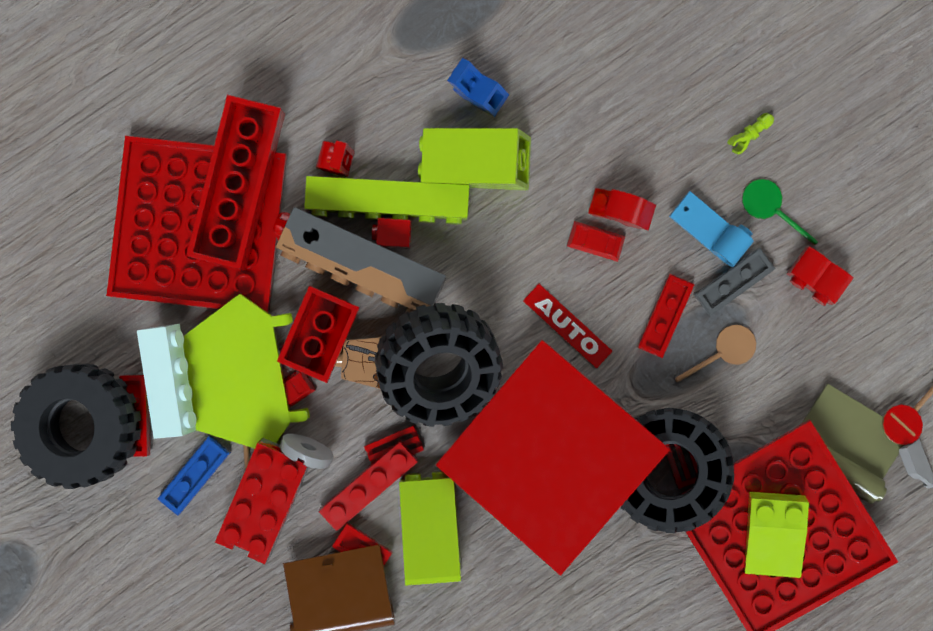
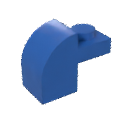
(477, 88)

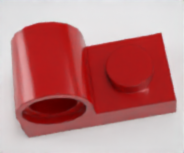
(335, 158)

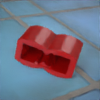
(819, 276)

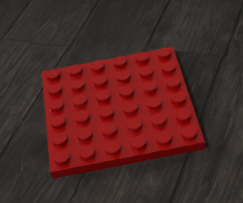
(155, 224)
(840, 539)

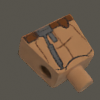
(359, 361)

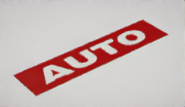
(567, 326)

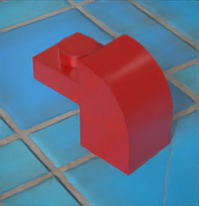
(623, 208)

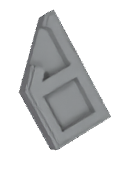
(917, 463)

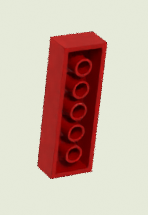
(236, 182)

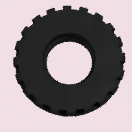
(432, 332)
(39, 432)
(713, 478)

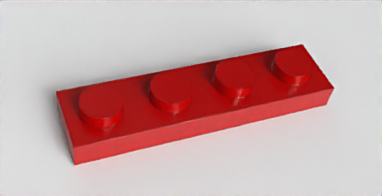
(368, 485)

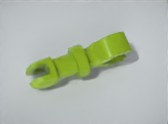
(752, 132)

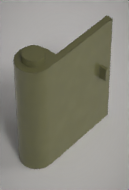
(855, 441)

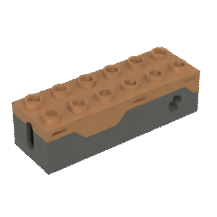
(356, 261)

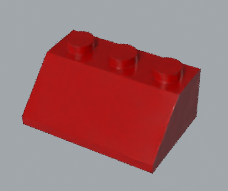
(318, 334)

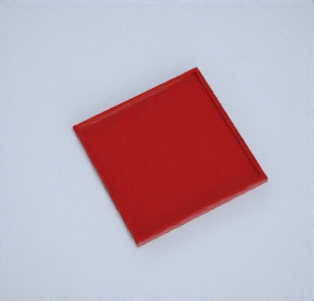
(552, 457)

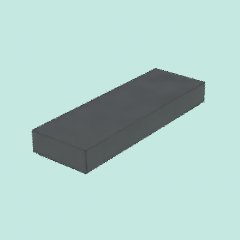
(734, 281)

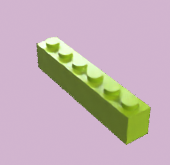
(386, 198)

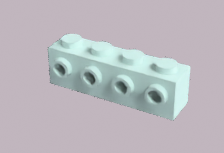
(166, 381)

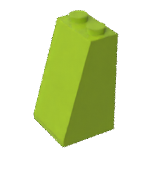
(476, 157)
(429, 529)

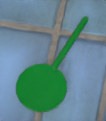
(764, 199)

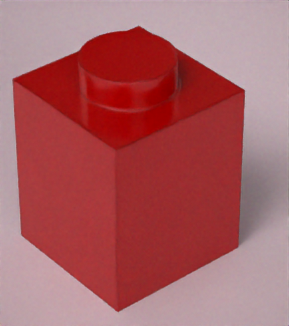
(392, 233)

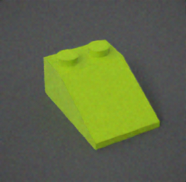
(776, 534)

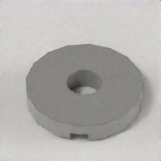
(311, 451)

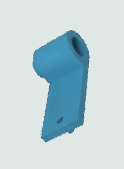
(711, 230)

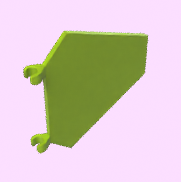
(237, 374)

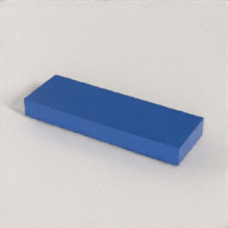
(194, 475)

